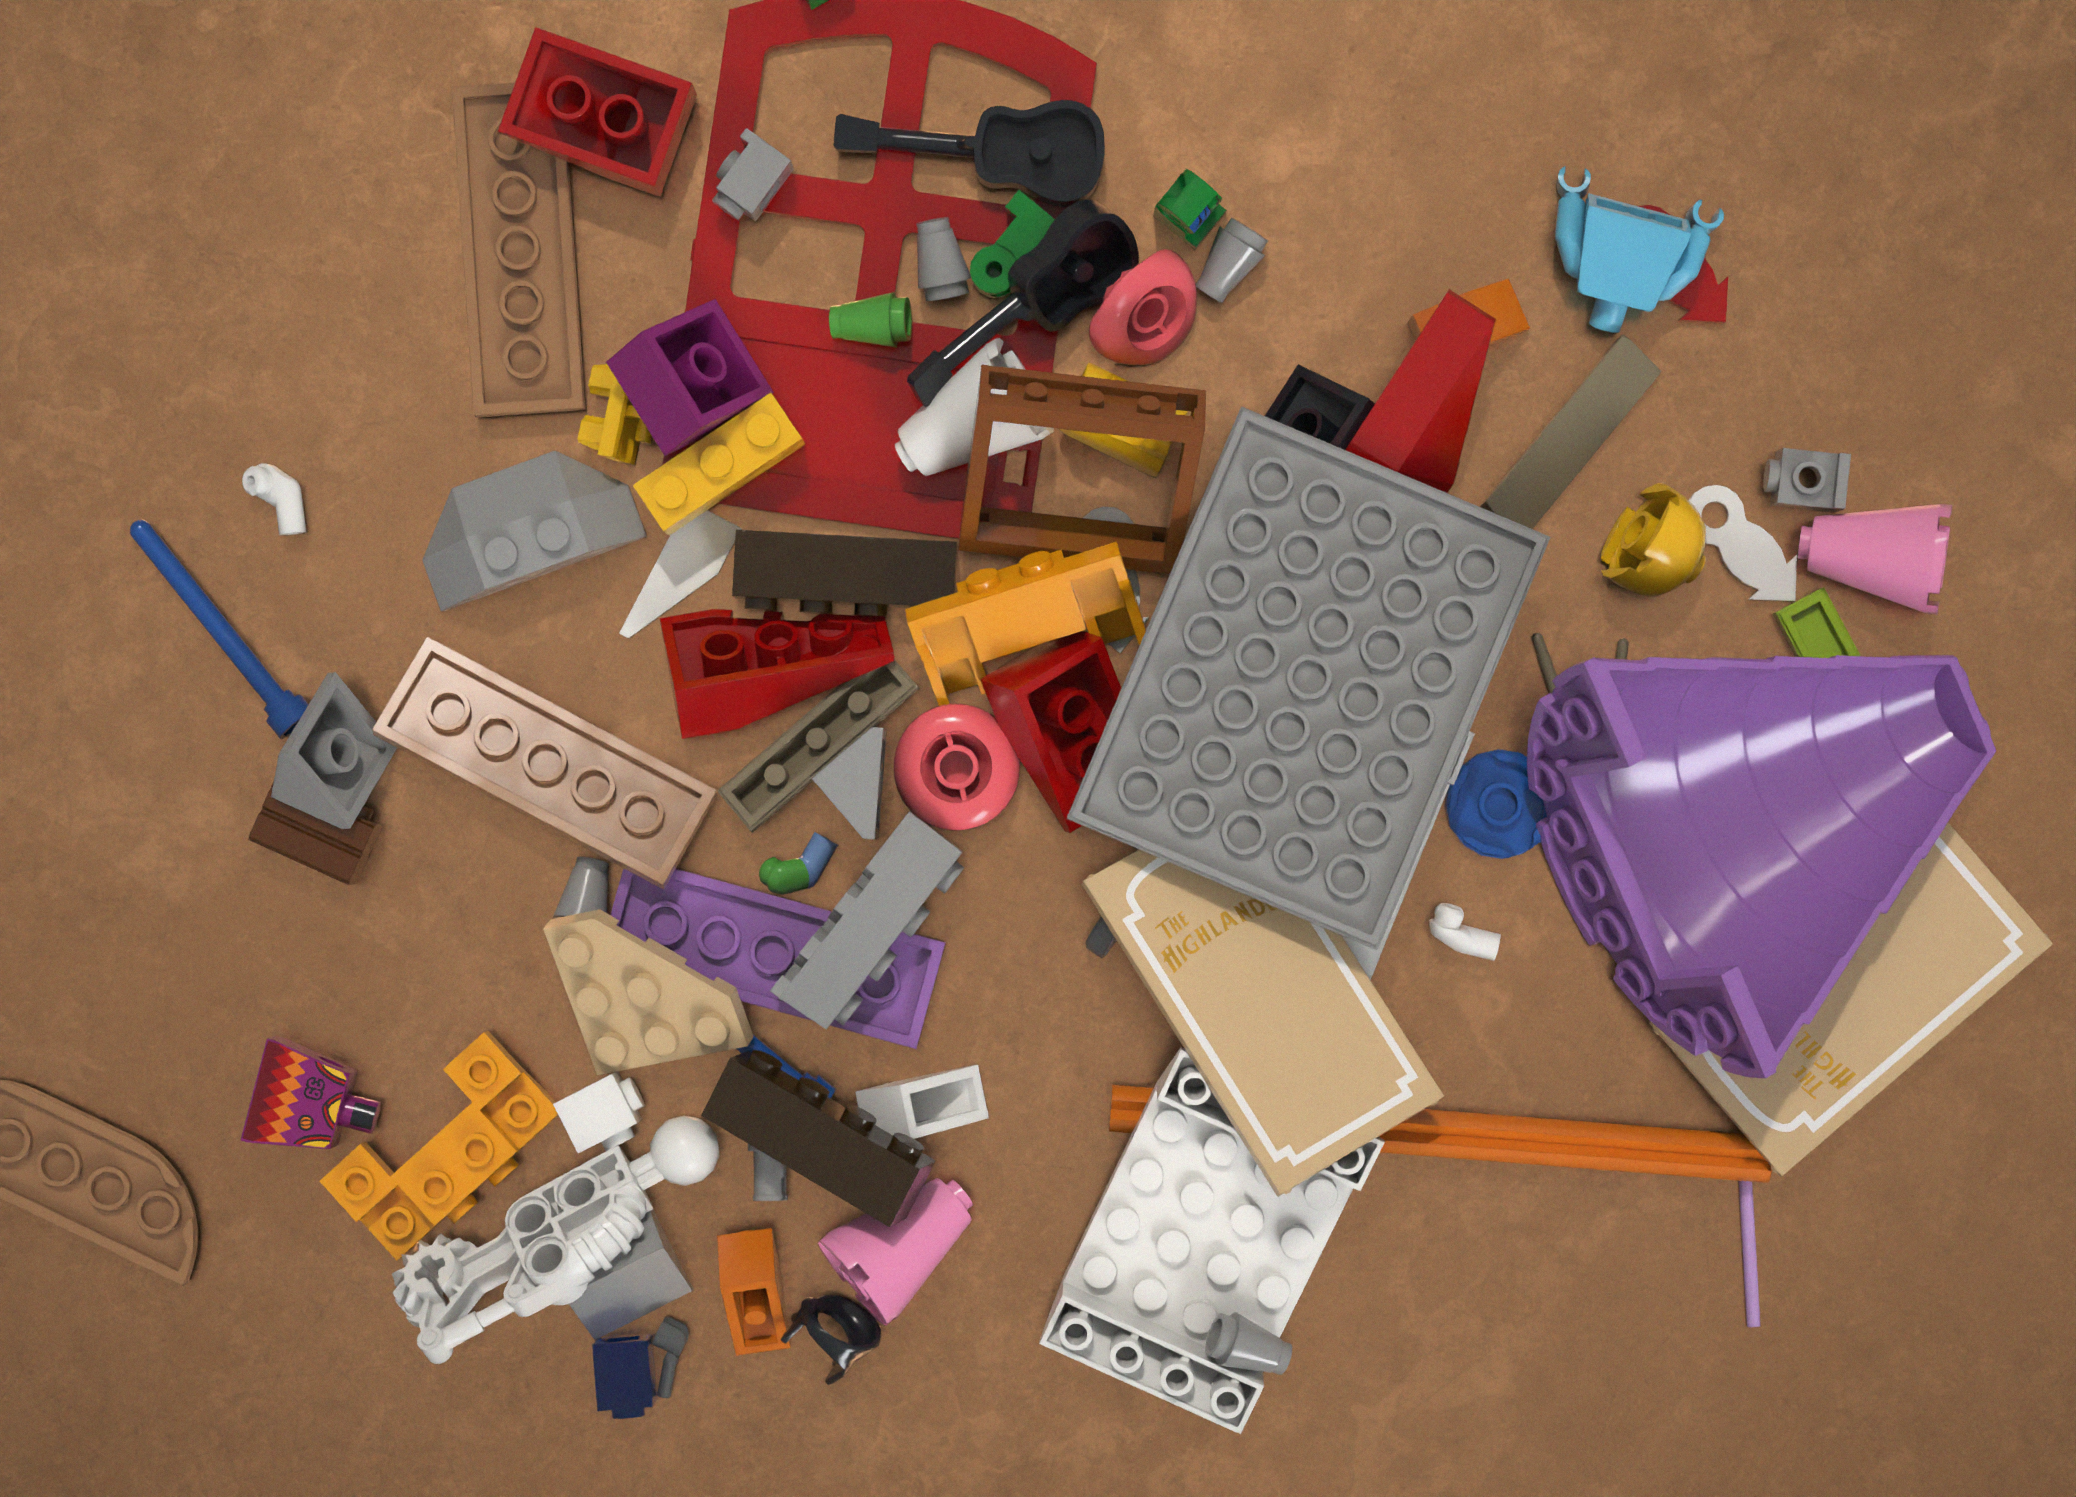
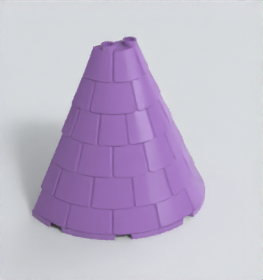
(1745, 824)

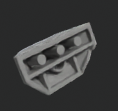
(526, 526)

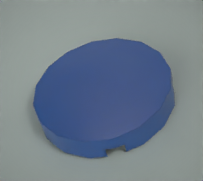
(1480, 804)

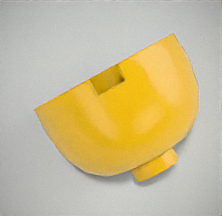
(1657, 544)

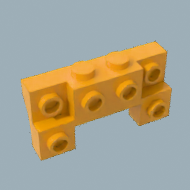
(1020, 609)
(444, 1173)

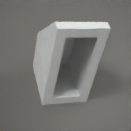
(927, 1102)

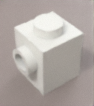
(601, 1112)

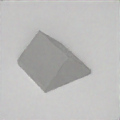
(331, 757)
(856, 782)
(635, 1284)

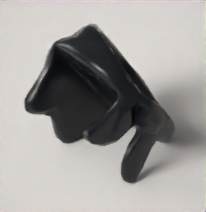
(859, 1325)

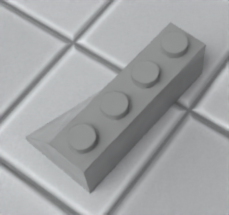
(868, 922)

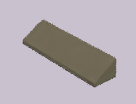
(1573, 434)
(815, 742)

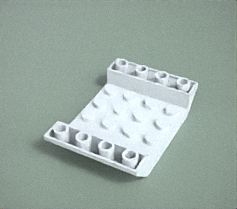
(1189, 1237)

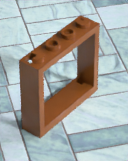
(1085, 406)

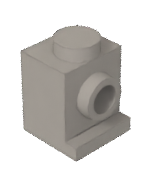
(751, 177)
(1831, 486)

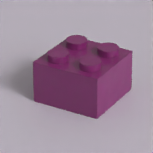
(688, 376)

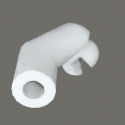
(279, 491)
(1462, 938)

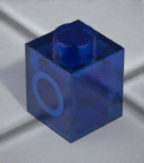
(625, 1375)

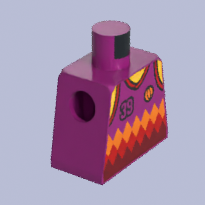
(304, 1099)

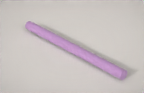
(1749, 1254)

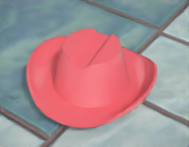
(1146, 311)
(955, 767)

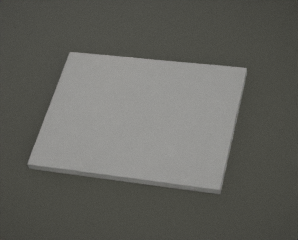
(1308, 678)

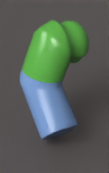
(801, 872)

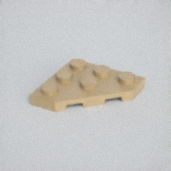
(639, 997)

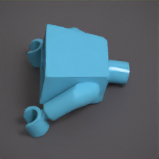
(1627, 251)

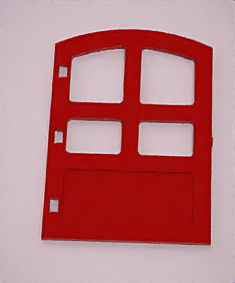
(850, 393)

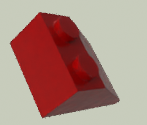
(598, 111)
(1055, 711)

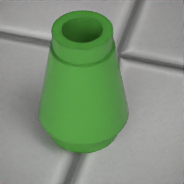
(873, 320)

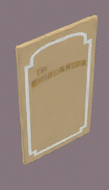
(1910, 983)
(1266, 1015)

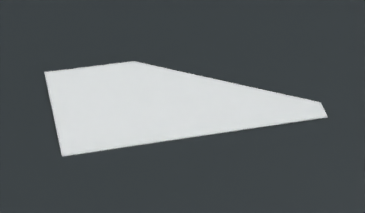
(685, 564)

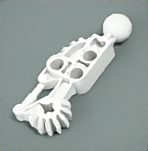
(549, 1240)

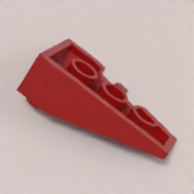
(1430, 398)
(747, 669)

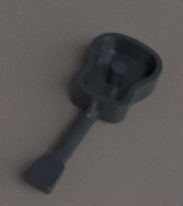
(1043, 150)
(1050, 284)

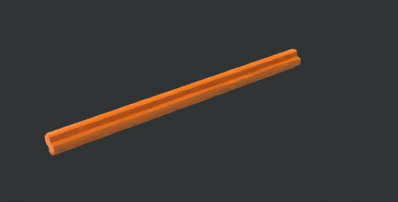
(1541, 1142)

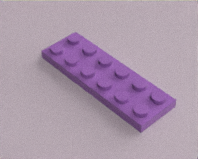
(756, 938)

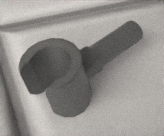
(672, 1338)

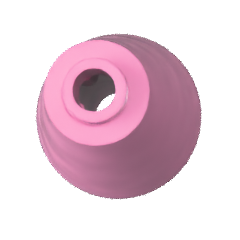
(1882, 552)
(895, 1261)

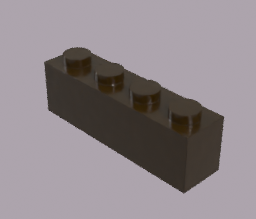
(840, 570)
(819, 1137)

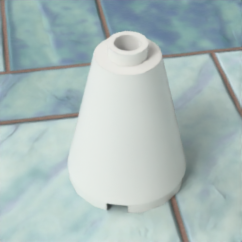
(941, 433)

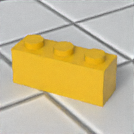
(719, 464)

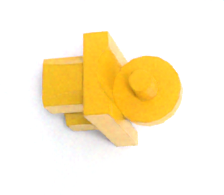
(621, 429)

